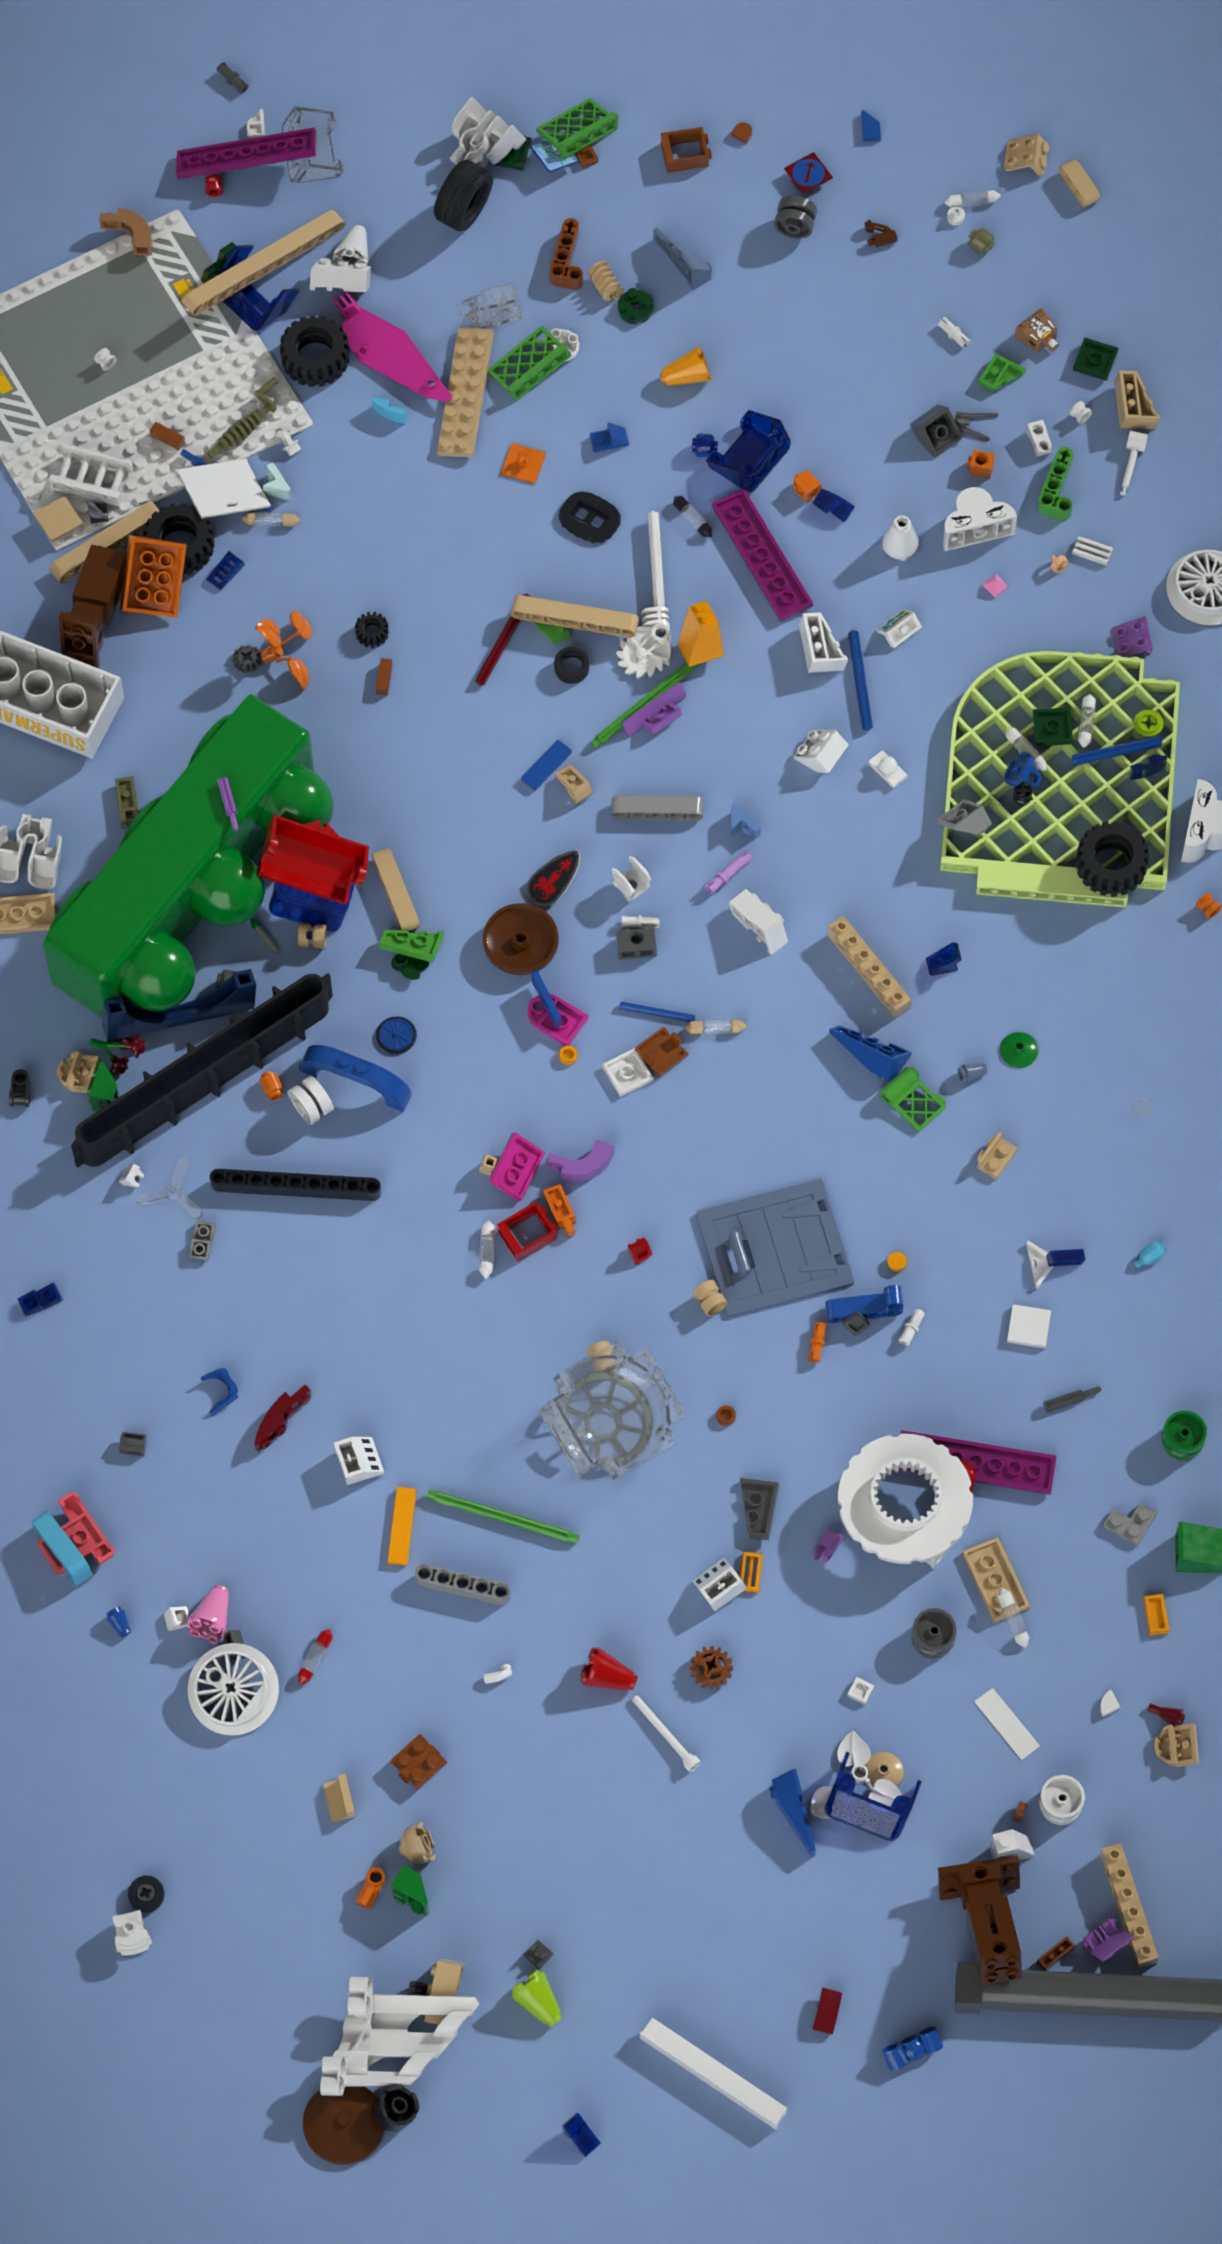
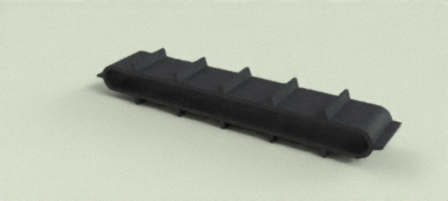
(202, 1070)

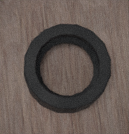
(574, 652)

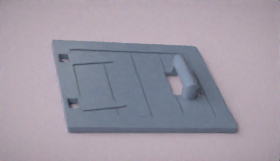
(788, 1243)

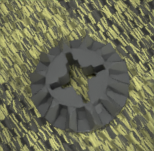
(248, 665)

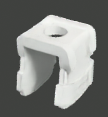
(637, 874)
(131, 1935)

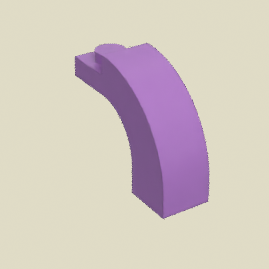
(585, 1168)

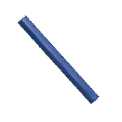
(657, 1011)

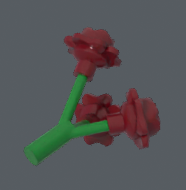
(120, 1065)

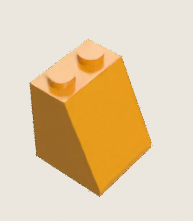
(700, 635)

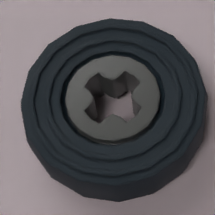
(142, 1903)

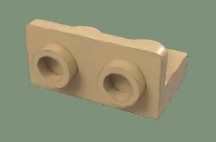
(996, 1156)

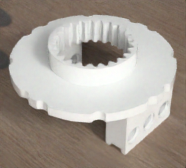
(898, 1541)

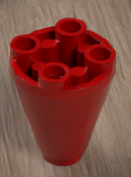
(607, 1672)

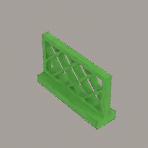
(586, 135)
(537, 370)

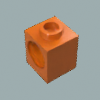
(981, 457)
(806, 485)

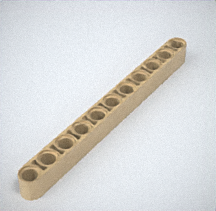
(263, 262)

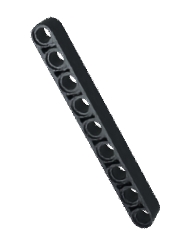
(302, 1190)

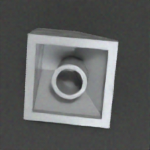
(966, 817)

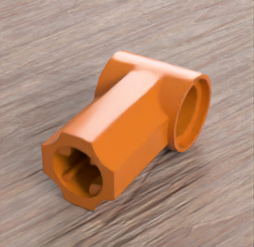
(370, 1890)

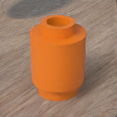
(271, 1085)

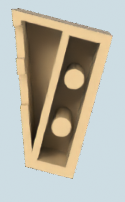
(1133, 404)

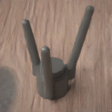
(963, 419)

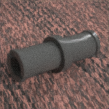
(232, 77)

